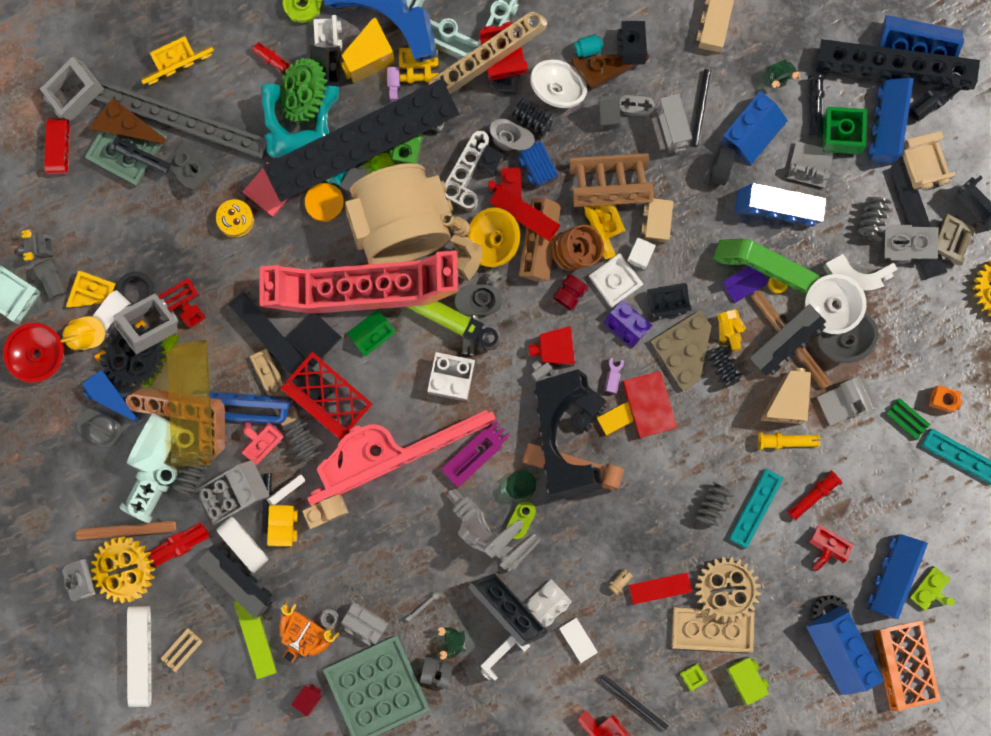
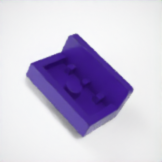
(627, 323)

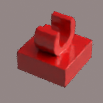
(192, 315)

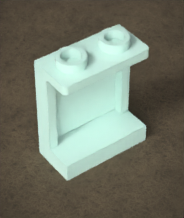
(15, 296)

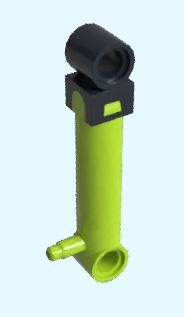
(457, 322)

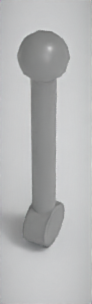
(435, 595)

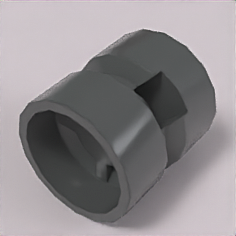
(429, 672)

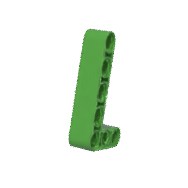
(765, 261)

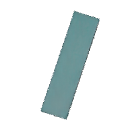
(958, 454)
(756, 508)

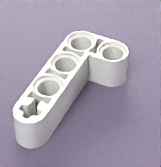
(468, 168)

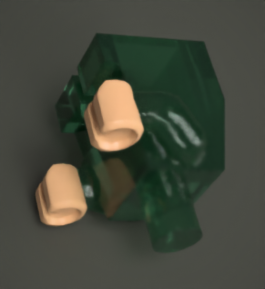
(781, 72)
(455, 642)

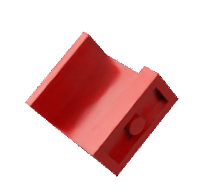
(511, 65)

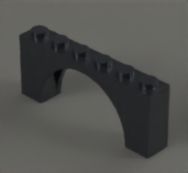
(553, 398)

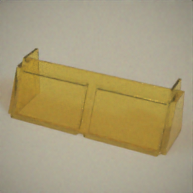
(189, 404)

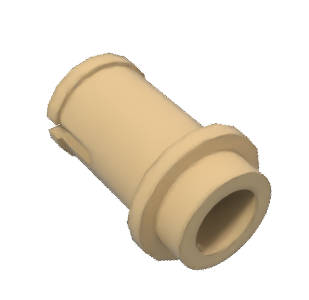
(620, 581)

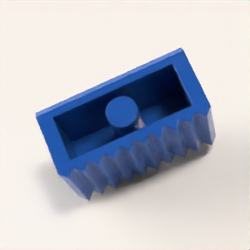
(538, 165)

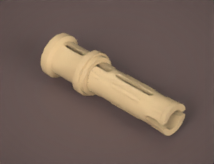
(455, 223)

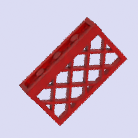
(317, 411)

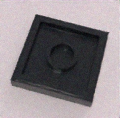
(314, 336)

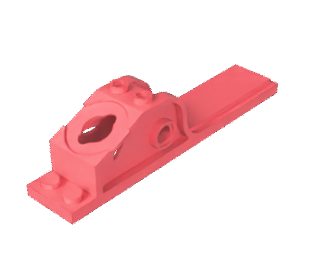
(361, 466)

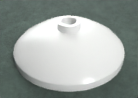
(558, 84)
(851, 300)

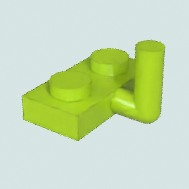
(930, 589)

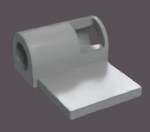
(910, 242)
(847, 400)
(78, 580)

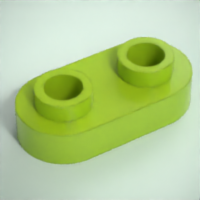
(526, 519)

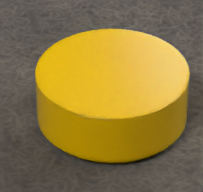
(776, 286)

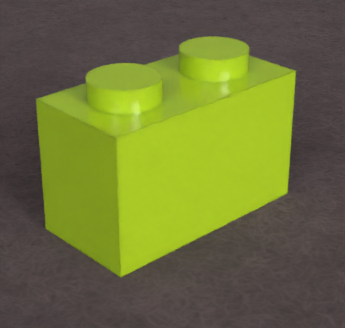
(747, 680)

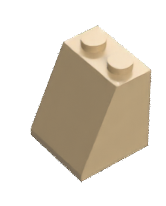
(790, 399)

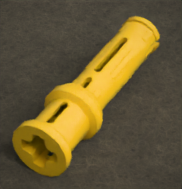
(778, 440)

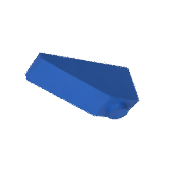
(105, 392)

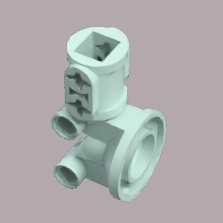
(150, 457)

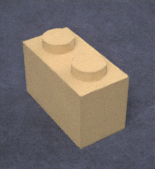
(658, 220)

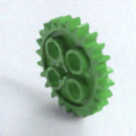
(302, 90)

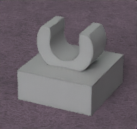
(542, 372)

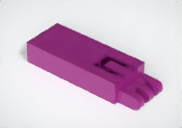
(469, 458)

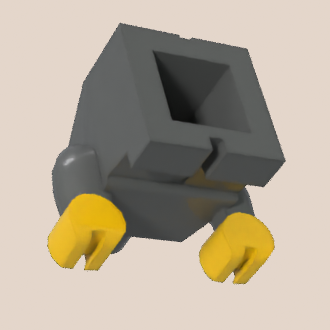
(36, 245)

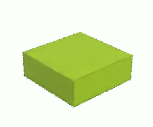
(693, 677)

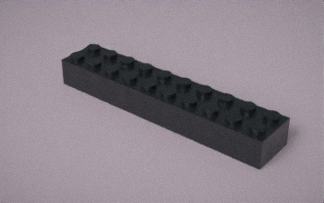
(360, 140)

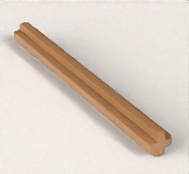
(802, 354)

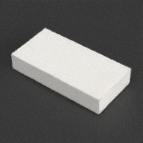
(286, 489)
(578, 640)

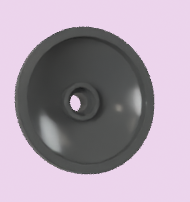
(864, 340)

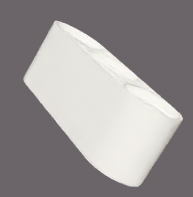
(112, 305)
(242, 544)

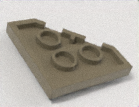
(684, 349)

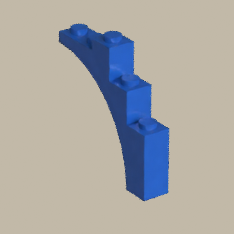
(413, 24)

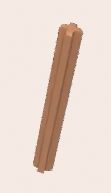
(126, 530)

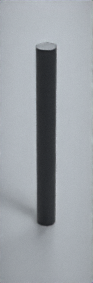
(701, 107)
(634, 703)

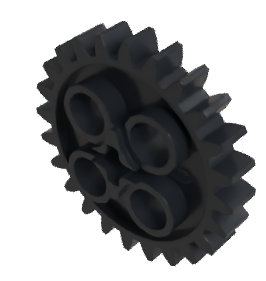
(116, 353)

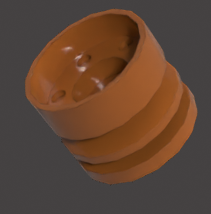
(577, 247)

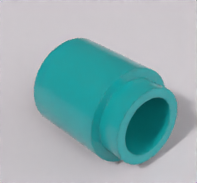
(588, 46)

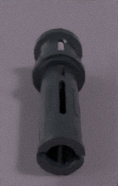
(816, 128)
(131, 152)

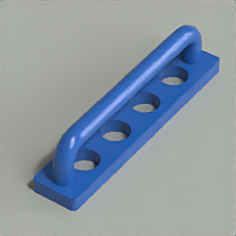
(281, 403)

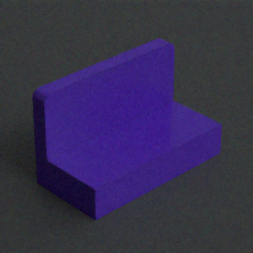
(744, 283)

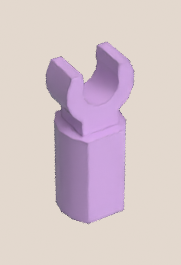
(393, 82)
(613, 377)

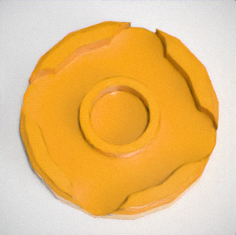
(324, 202)

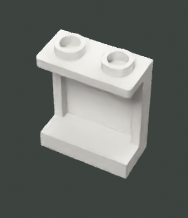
(496, 655)

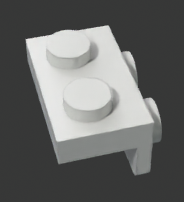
(327, 31)
(548, 603)

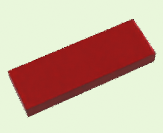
(660, 588)

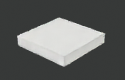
(615, 280)

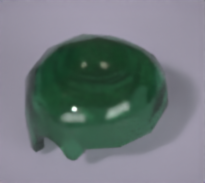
(521, 485)

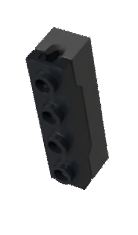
(788, 339)
(235, 581)

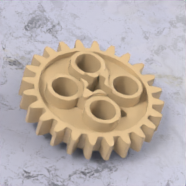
(730, 608)

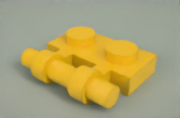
(407, 62)

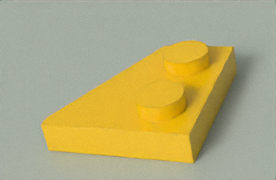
(89, 290)

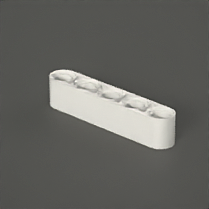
(139, 656)

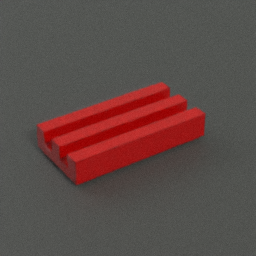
(187, 299)

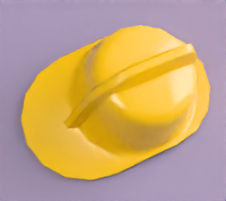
(83, 333)

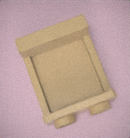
(926, 161)

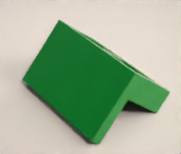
(371, 332)

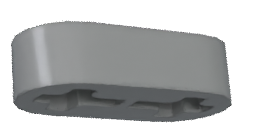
(635, 110)

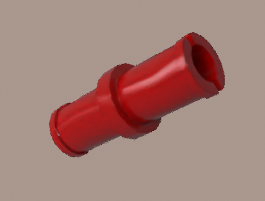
(271, 57)

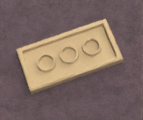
(697, 631)

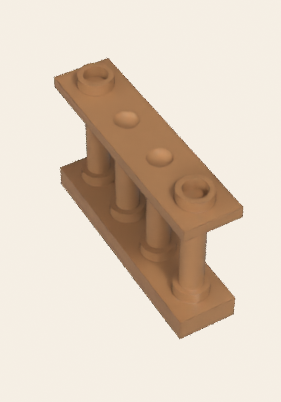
(612, 194)

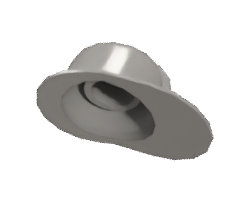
(510, 136)

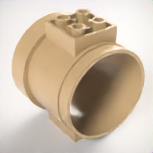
(398, 214)

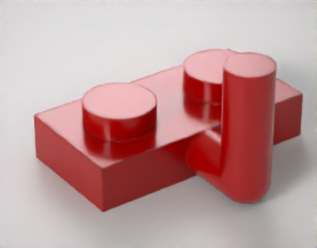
(510, 181)
(831, 545)

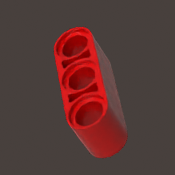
(57, 146)

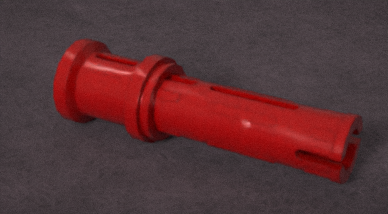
(821, 489)

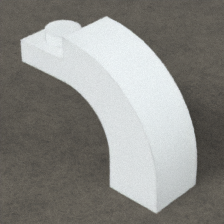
(868, 282)

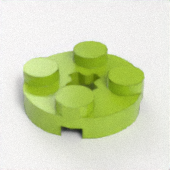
(302, 14)

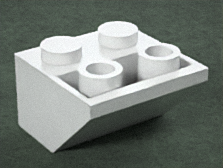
(451, 377)

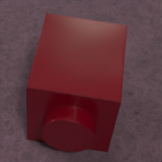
(307, 699)

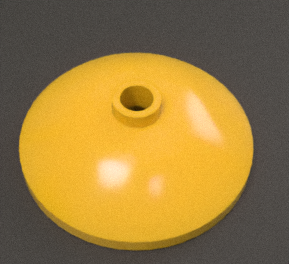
(487, 229)

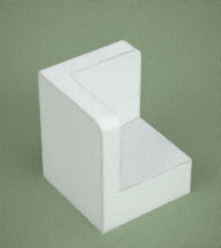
(641, 253)

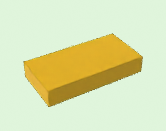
(615, 419)

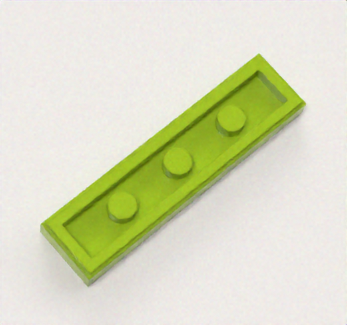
(256, 643)

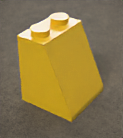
(367, 53)

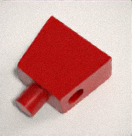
(555, 347)

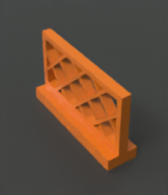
(890, 670)

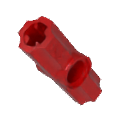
(179, 544)

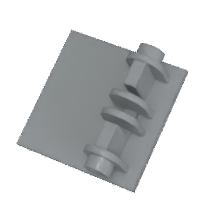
(810, 165)

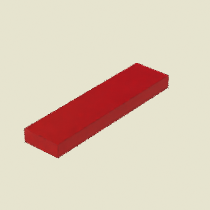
(525, 213)

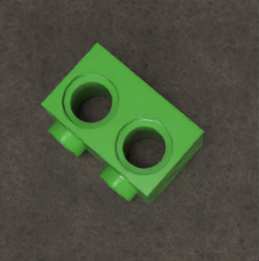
(412, 146)

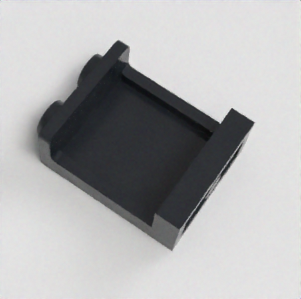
(976, 201)

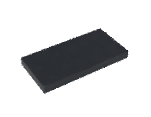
(508, 609)

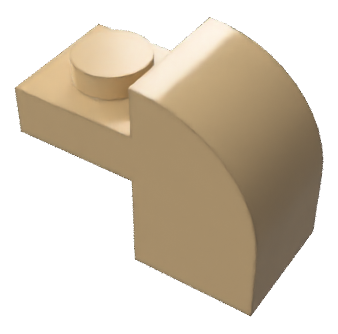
(468, 256)
(325, 511)

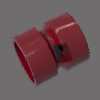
(571, 291)

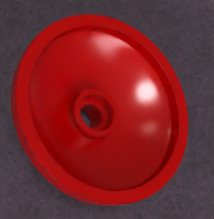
(23, 344)

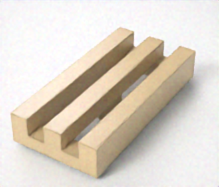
(169, 663)

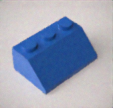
(755, 128)

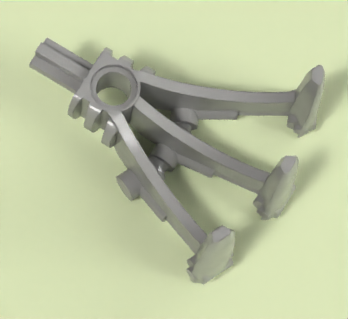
(478, 535)

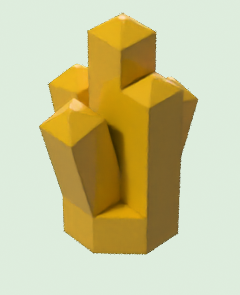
(730, 327)

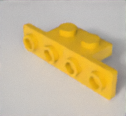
(173, 56)
(608, 224)

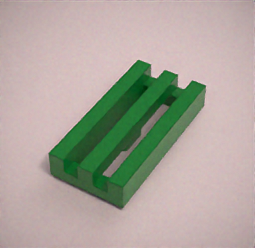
(921, 430)

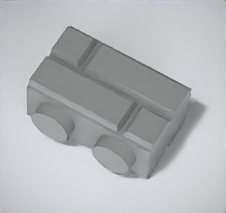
(364, 623)

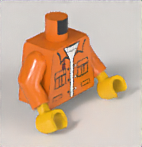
(302, 634)

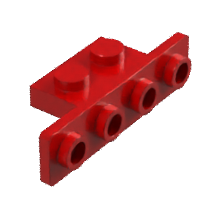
(609, 727)

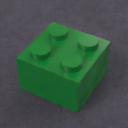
(844, 130)

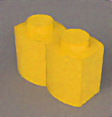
(281, 525)

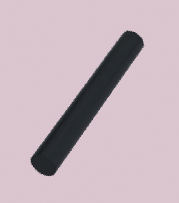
(265, 513)

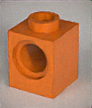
(936, 399)

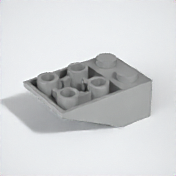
(233, 492)

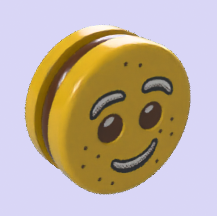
(235, 218)

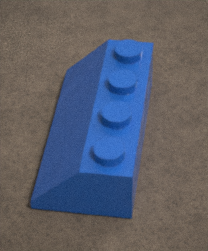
(920, 37)
(890, 120)
(896, 576)
(844, 652)

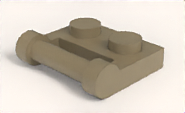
(948, 236)

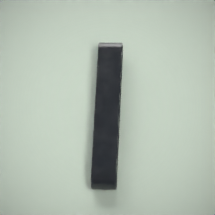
(276, 344)

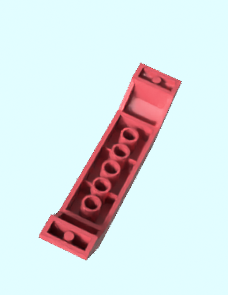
(360, 285)

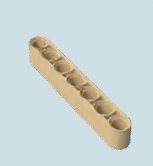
(496, 53)

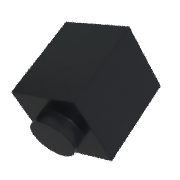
(490, 160)

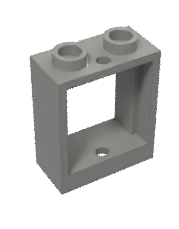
(81, 99)
(674, 123)
(142, 342)

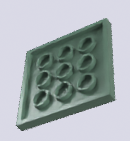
(377, 689)

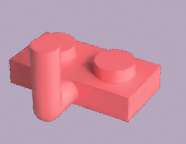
(261, 442)

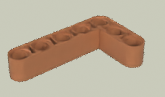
(148, 405)
(610, 474)

